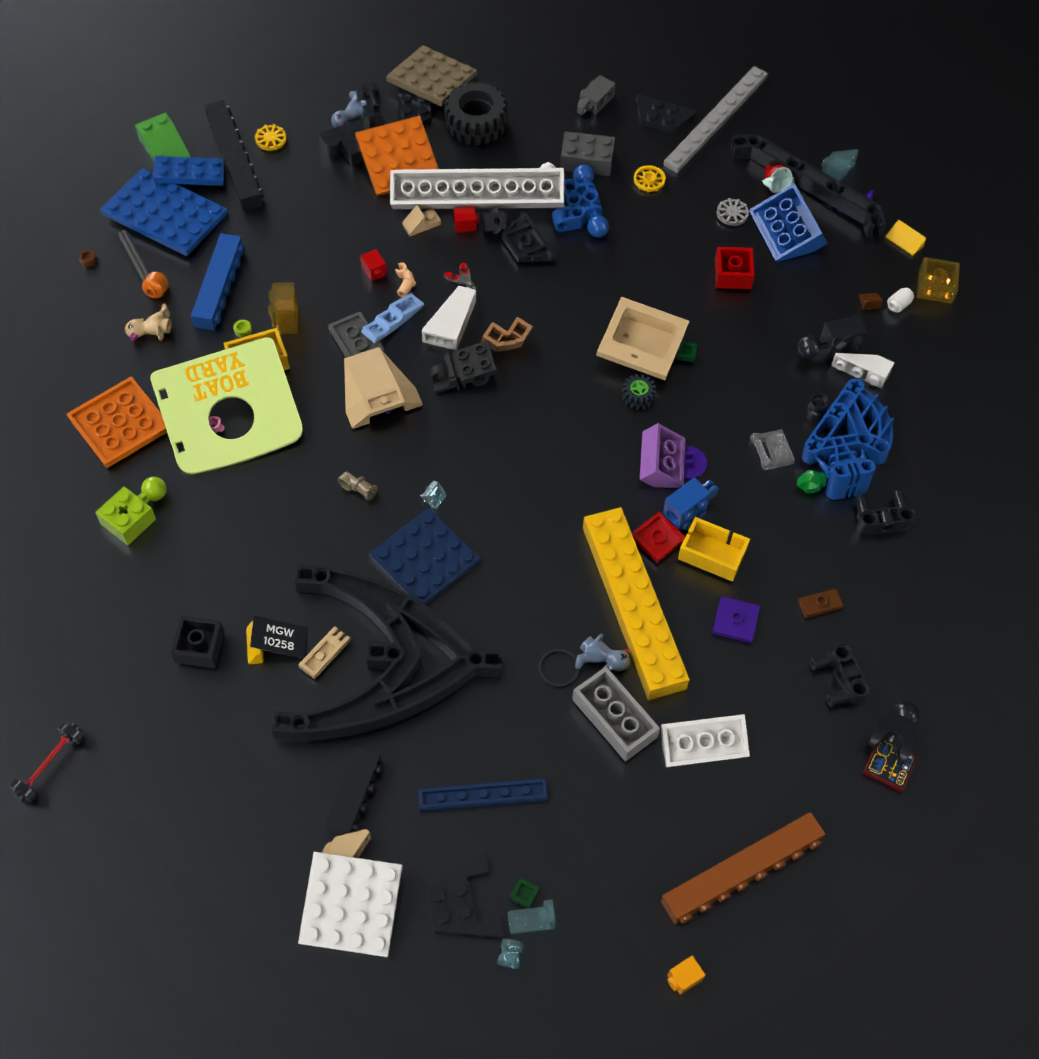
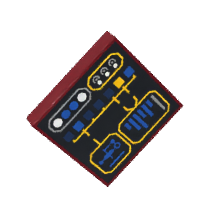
(887, 769)

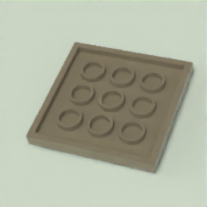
(431, 75)

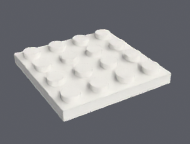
(350, 904)

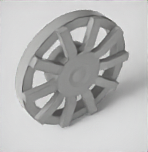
(732, 212)

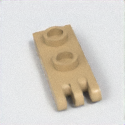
(324, 652)

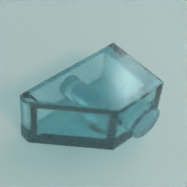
(839, 163)

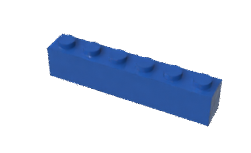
(217, 282)

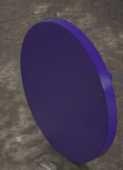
(695, 463)

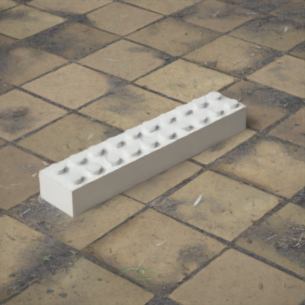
(477, 188)

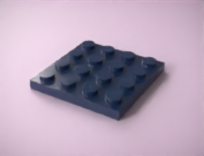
(424, 557)

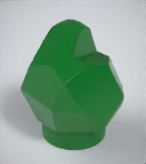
(811, 481)

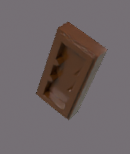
(820, 603)

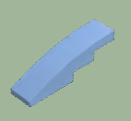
(392, 318)

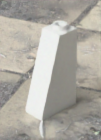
(450, 321)

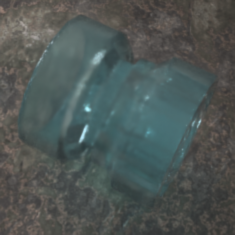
(510, 953)

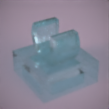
(434, 494)

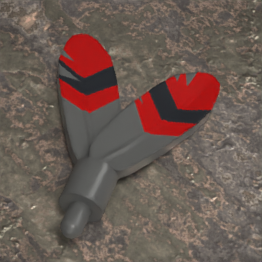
(463, 279)

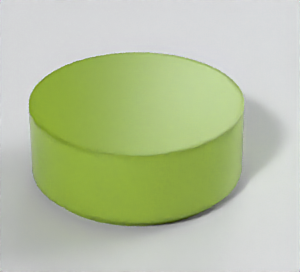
(242, 328)

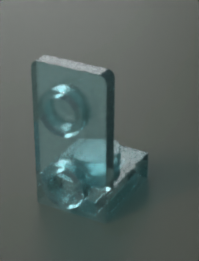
(532, 919)

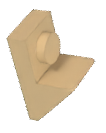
(420, 221)

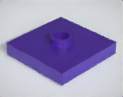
(736, 619)

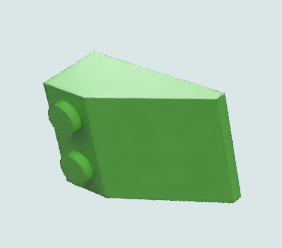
(161, 137)

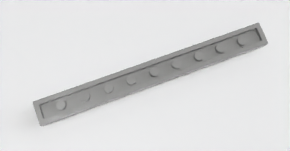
(715, 119)

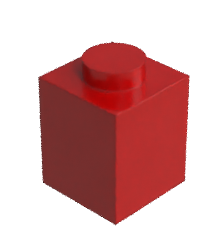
(466, 219)
(373, 265)

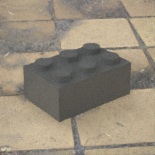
(587, 150)

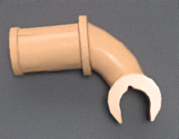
(408, 280)

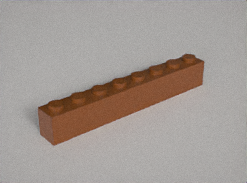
(742, 868)

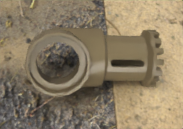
(359, 485)

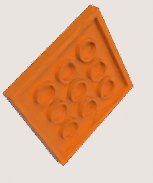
(395, 147)
(118, 422)

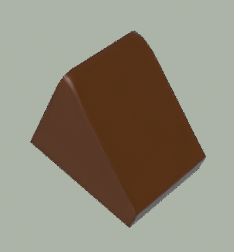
(870, 301)

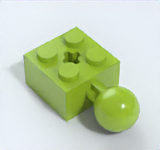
(130, 514)

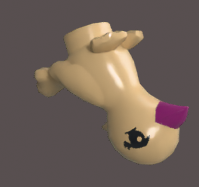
(156, 325)

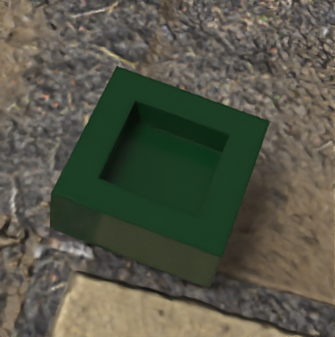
(686, 351)
(524, 893)

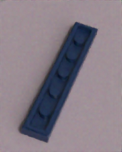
(482, 794)

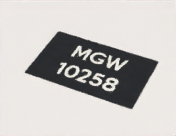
(278, 637)

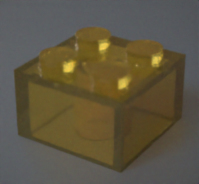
(938, 280)
(284, 307)

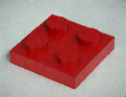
(658, 537)

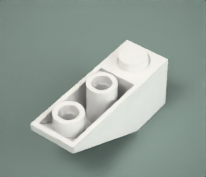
(866, 367)

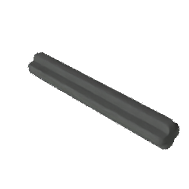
(133, 254)

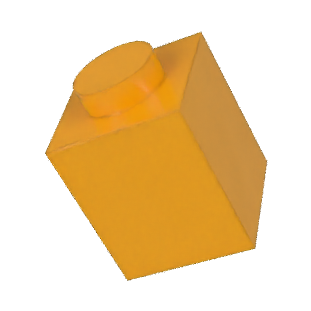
(685, 975)

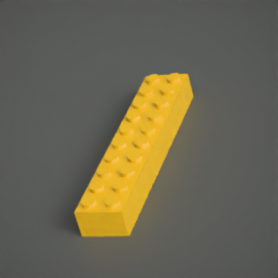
(635, 604)

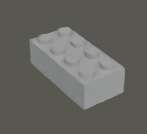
(615, 713)

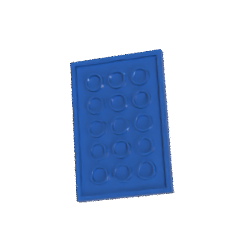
(164, 212)

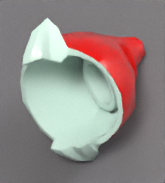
(777, 178)

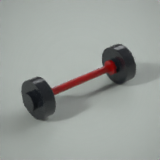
(24, 791)

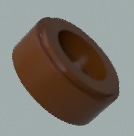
(87, 258)

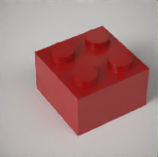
(734, 268)

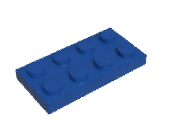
(188, 170)

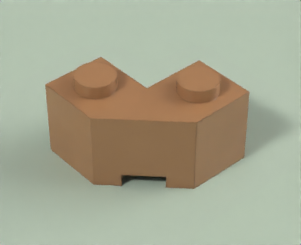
(503, 340)

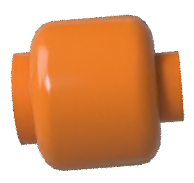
(155, 284)

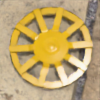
(270, 137)
(649, 178)

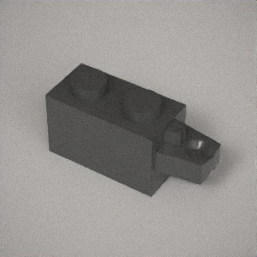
(596, 95)

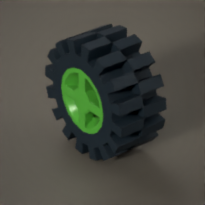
(641, 385)

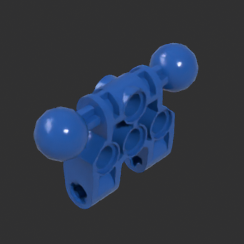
(581, 205)

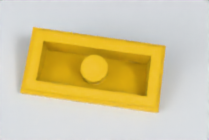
(906, 238)
(254, 655)

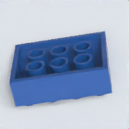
(788, 225)

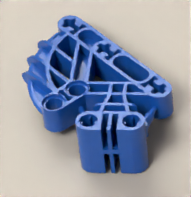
(843, 469)

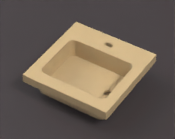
(643, 338)

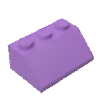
(662, 457)

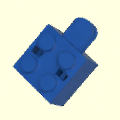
(688, 503)

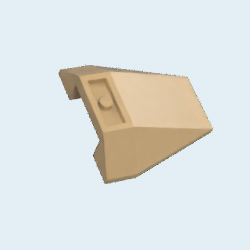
(375, 387)

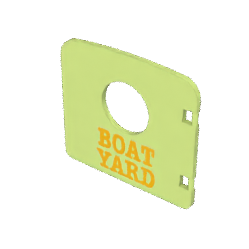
(241, 372)

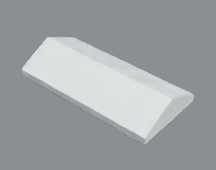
(705, 740)

